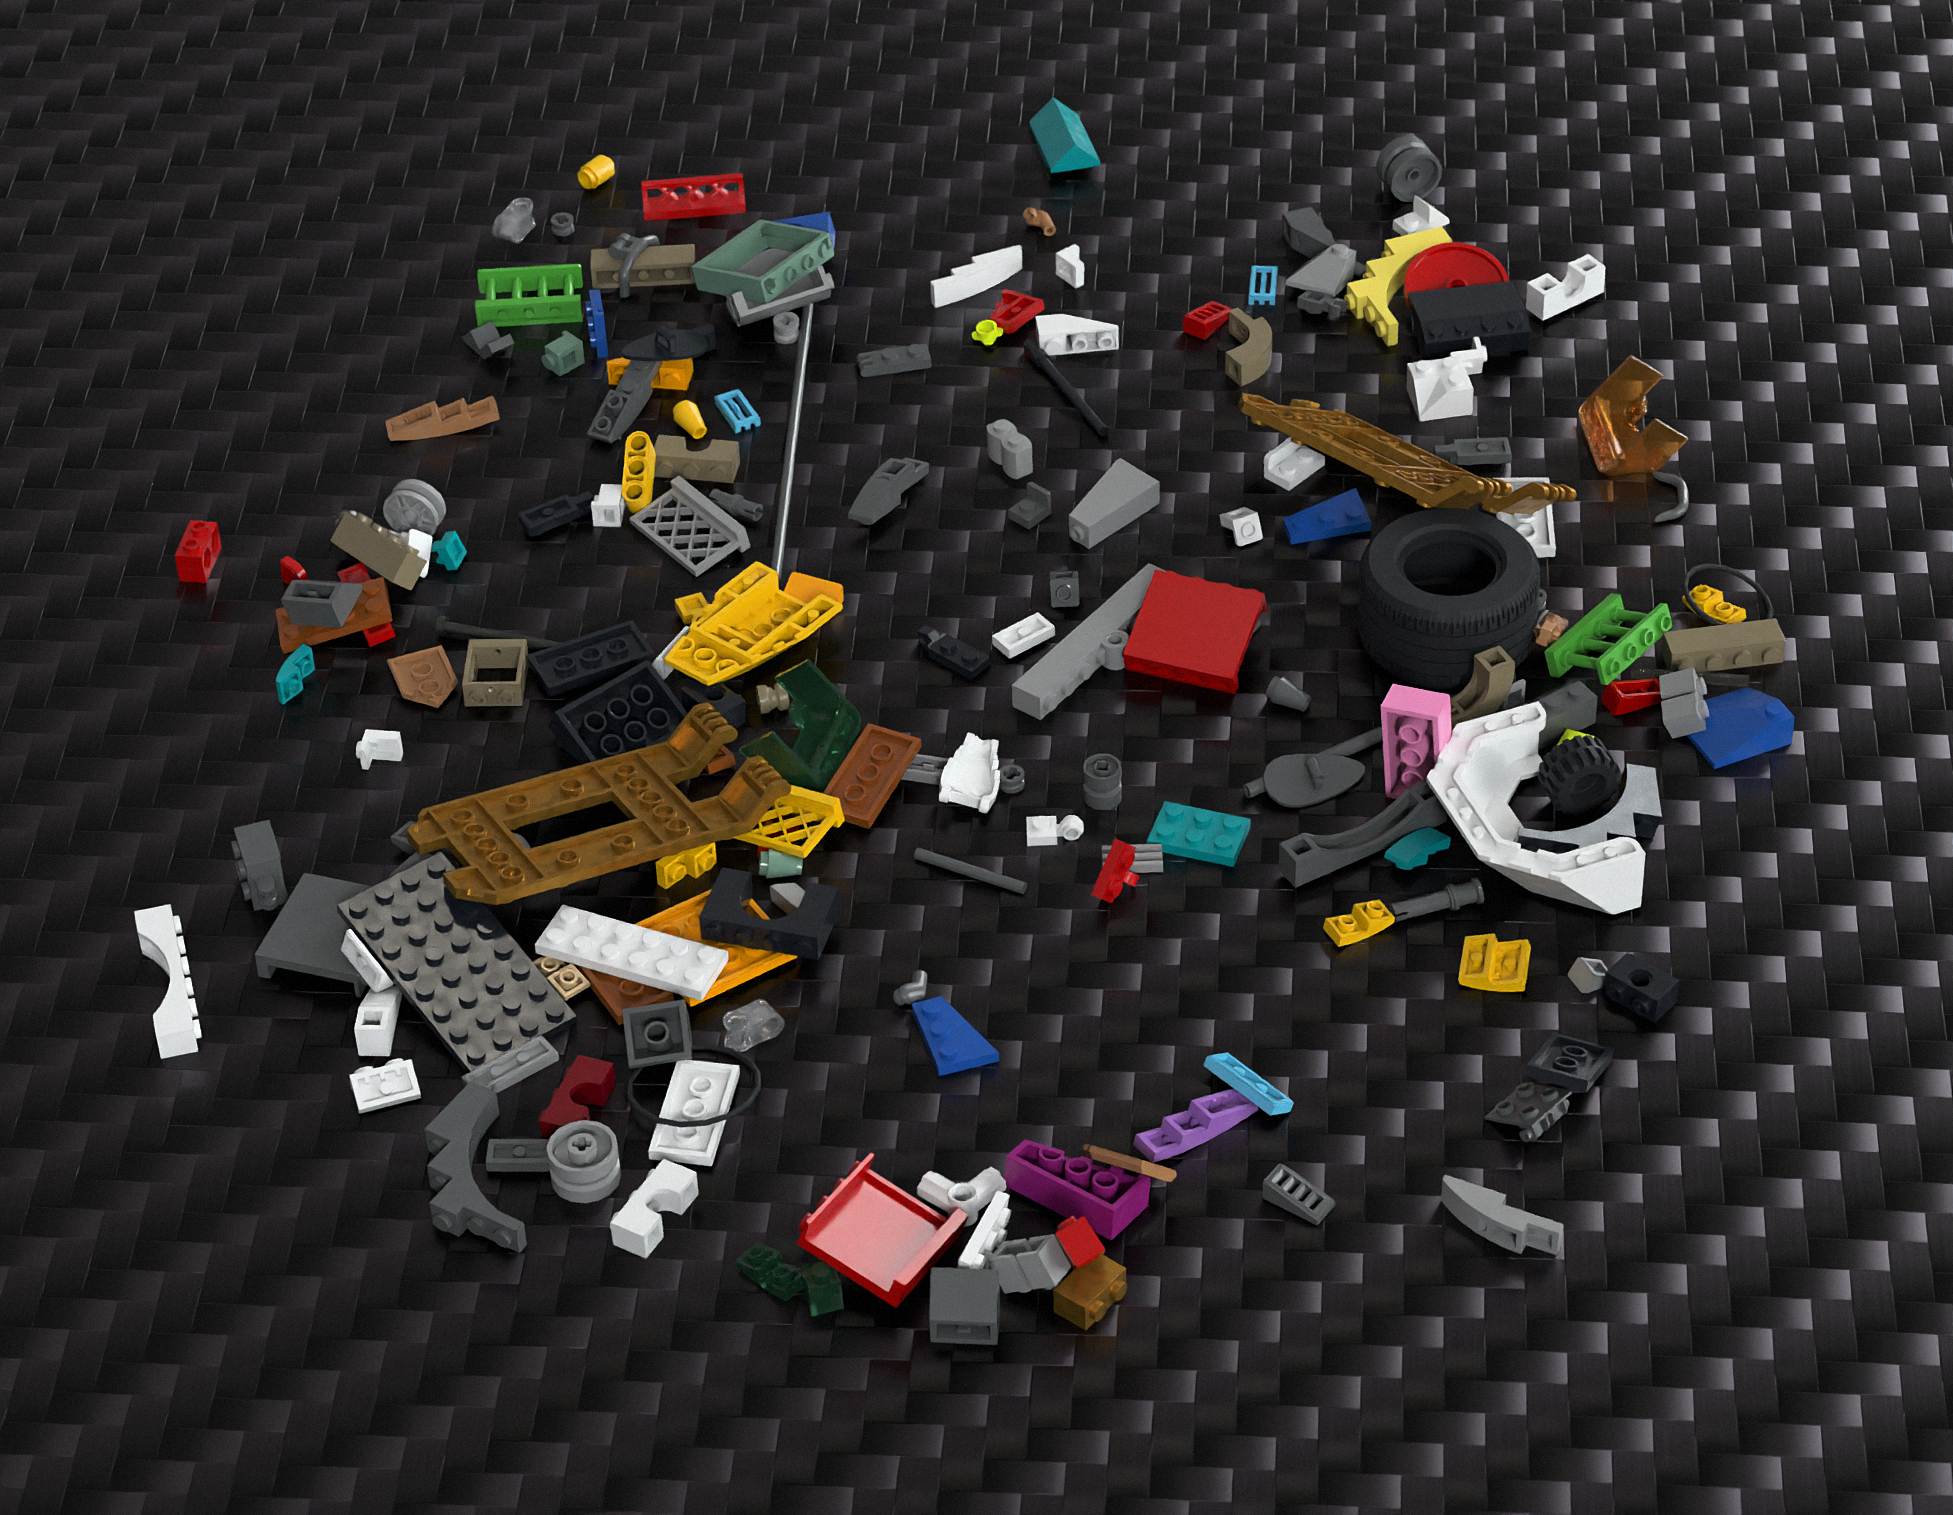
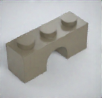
(715, 463)

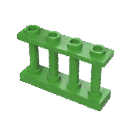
(529, 310)
(1604, 622)

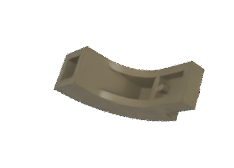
(1254, 356)
(1487, 687)

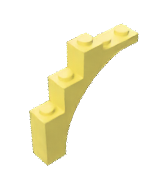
(1385, 276)

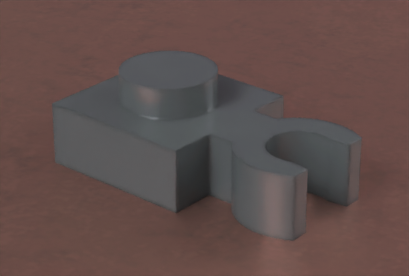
(1317, 302)

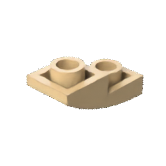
(564, 978)

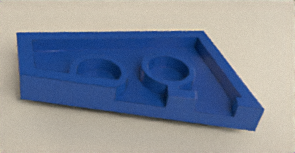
(596, 323)
(1328, 519)
(950, 1038)

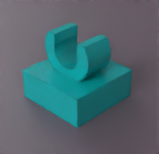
(450, 550)

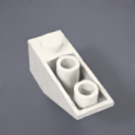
(1072, 334)
(377, 1022)

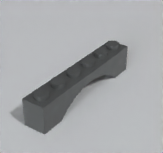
(1313, 856)

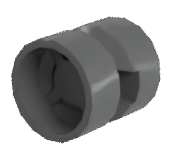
(1102, 781)

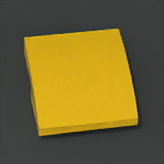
(1494, 964)

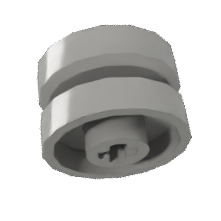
(584, 1161)

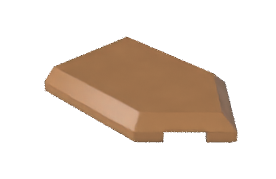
(424, 676)
(1129, 1163)

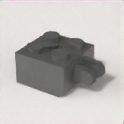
(259, 865)

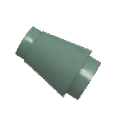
(779, 864)

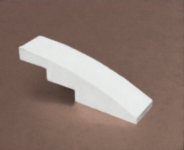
(976, 277)

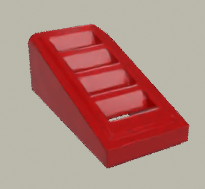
(1205, 319)
(1631, 695)

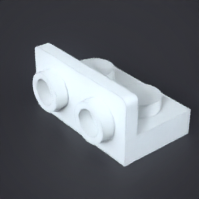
(1291, 464)
(384, 1085)

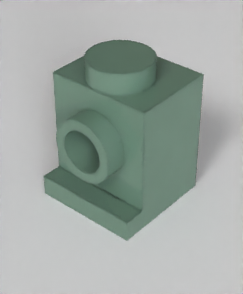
(563, 354)

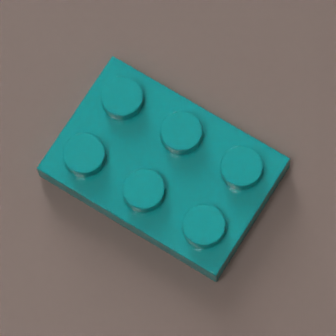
(1199, 833)

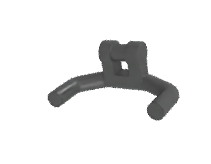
(629, 249)

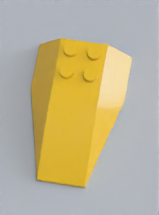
(747, 627)

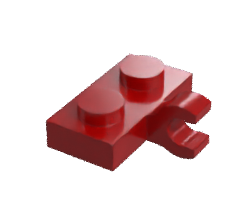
(1116, 872)

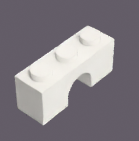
(1549, 296)
(638, 1224)

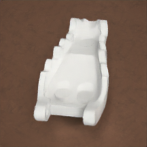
(972, 774)

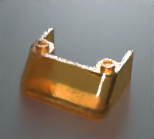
(1610, 425)

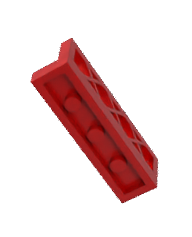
(693, 202)

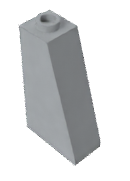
(1113, 503)

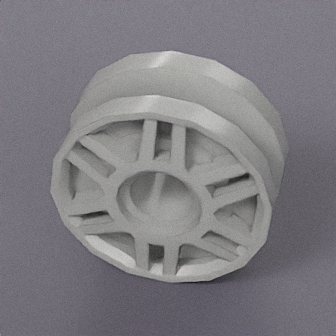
(414, 506)

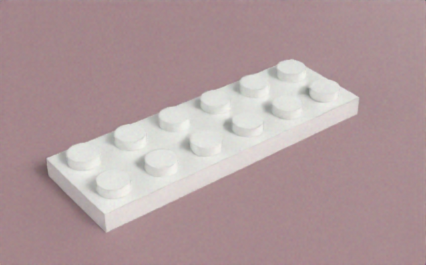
(632, 952)

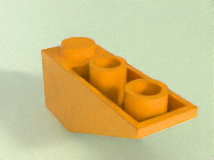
(671, 374)

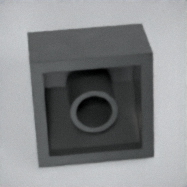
(657, 1034)

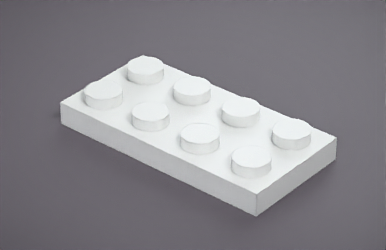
(1535, 527)
(694, 1093)

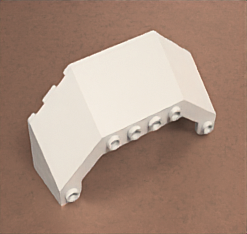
(1474, 785)

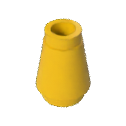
(689, 418)

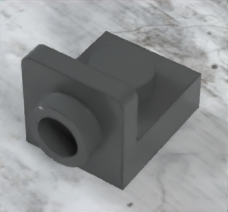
(1031, 508)
(1064, 589)

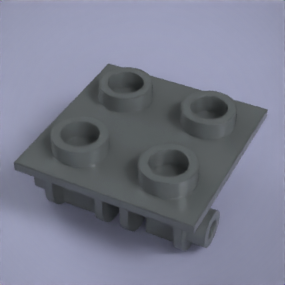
(1531, 1108)

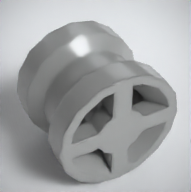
(786, 328)

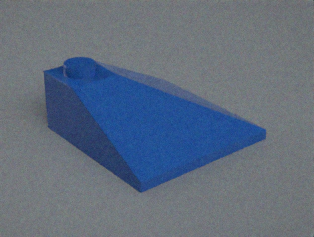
(1743, 726)

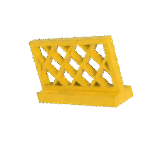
(807, 807)

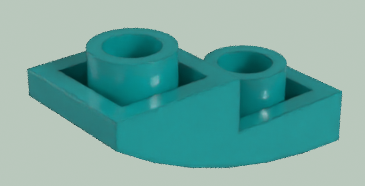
(292, 672)
(1416, 847)

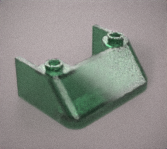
(826, 735)

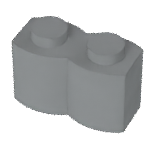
(1009, 449)

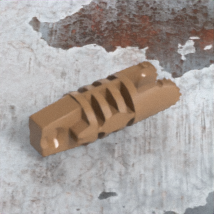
(1550, 629)

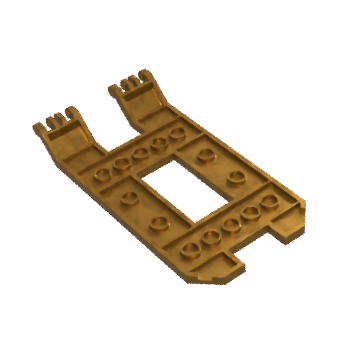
(1423, 474)
(638, 783)

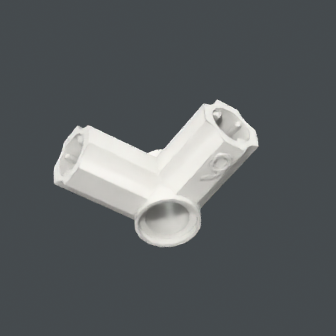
(967, 1197)

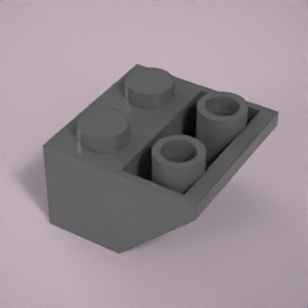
(320, 602)
(964, 1306)

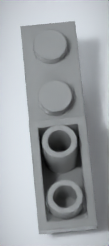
(1490, 1217)

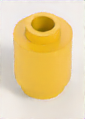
(596, 172)

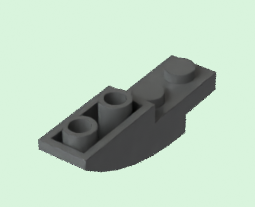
(626, 402)
(885, 487)

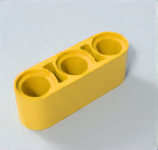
(636, 461)

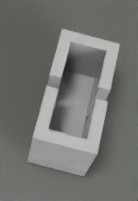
(1684, 709)
(1026, 1269)

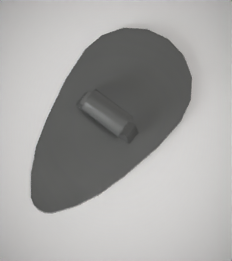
(1310, 778)

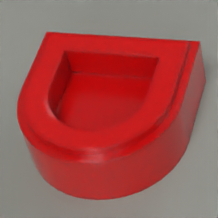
(291, 570)

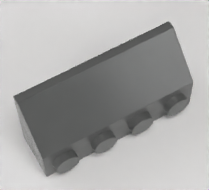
(1566, 707)

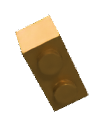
(1090, 1291)

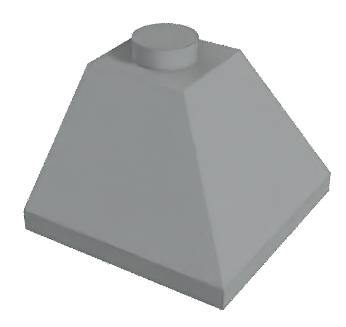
(1326, 271)

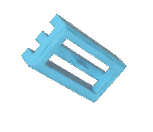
(1262, 296)
(742, 421)

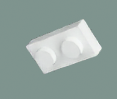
(1023, 635)

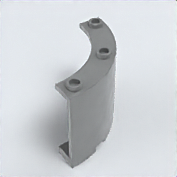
(808, 290)

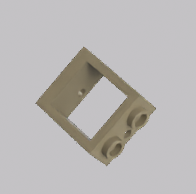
(482, 654)

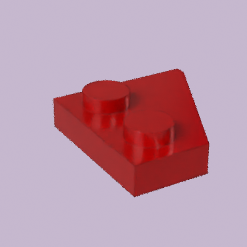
(1015, 310)

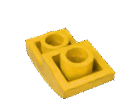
(1712, 603)
(691, 862)
(1363, 922)

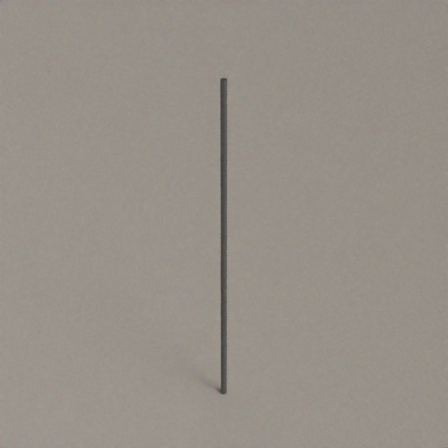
(791, 441)

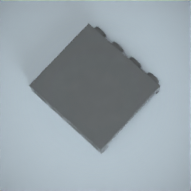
(311, 932)

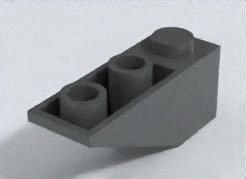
(1306, 231)

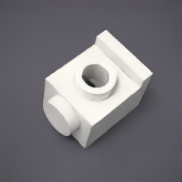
(608, 506)

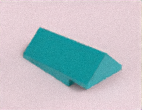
(1062, 138)

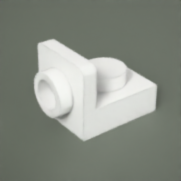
(1069, 266)
(1244, 525)

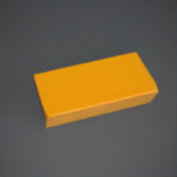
(808, 588)

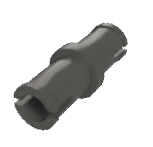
(736, 504)

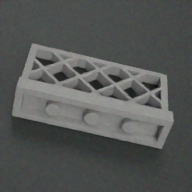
(705, 515)

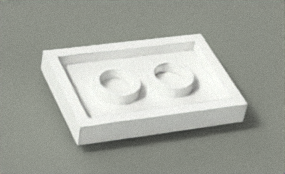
(987, 1234)

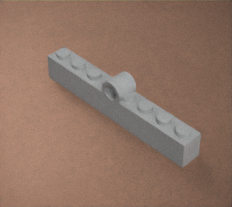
(1091, 644)

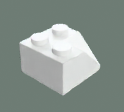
(1439, 388)

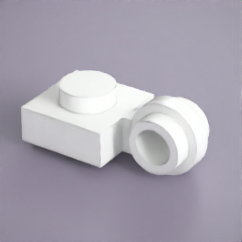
(1045, 830)

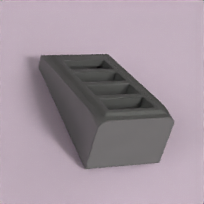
(1277, 1189)

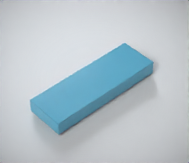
(1248, 1083)

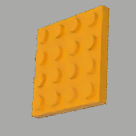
(743, 962)

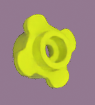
(987, 332)

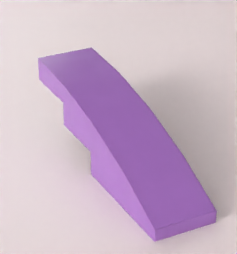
(1197, 1125)

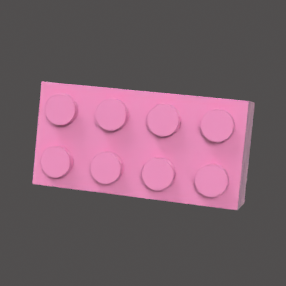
(1413, 735)

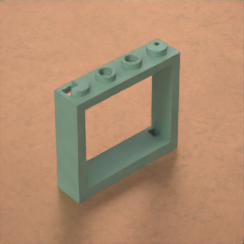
(717, 274)

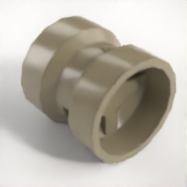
(769, 698)

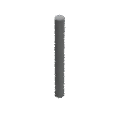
(970, 870)

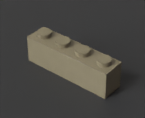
(652, 267)
(378, 550)
(1724, 646)

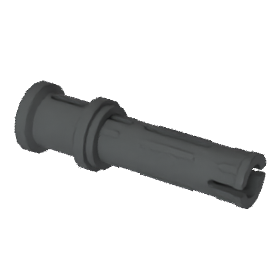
(1450, 897)

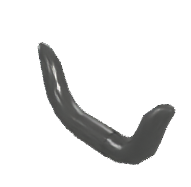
(1682, 496)

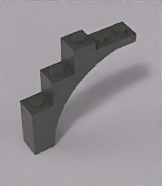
(454, 1140)

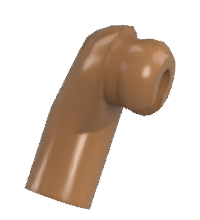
(1039, 219)

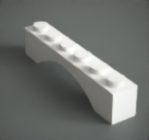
(173, 1019)

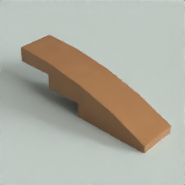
(433, 421)

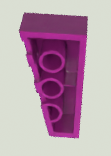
(1077, 1187)

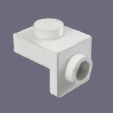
(1473, 358)
(379, 746)

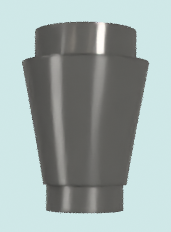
(1287, 694)

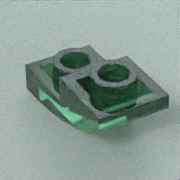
(769, 1271)

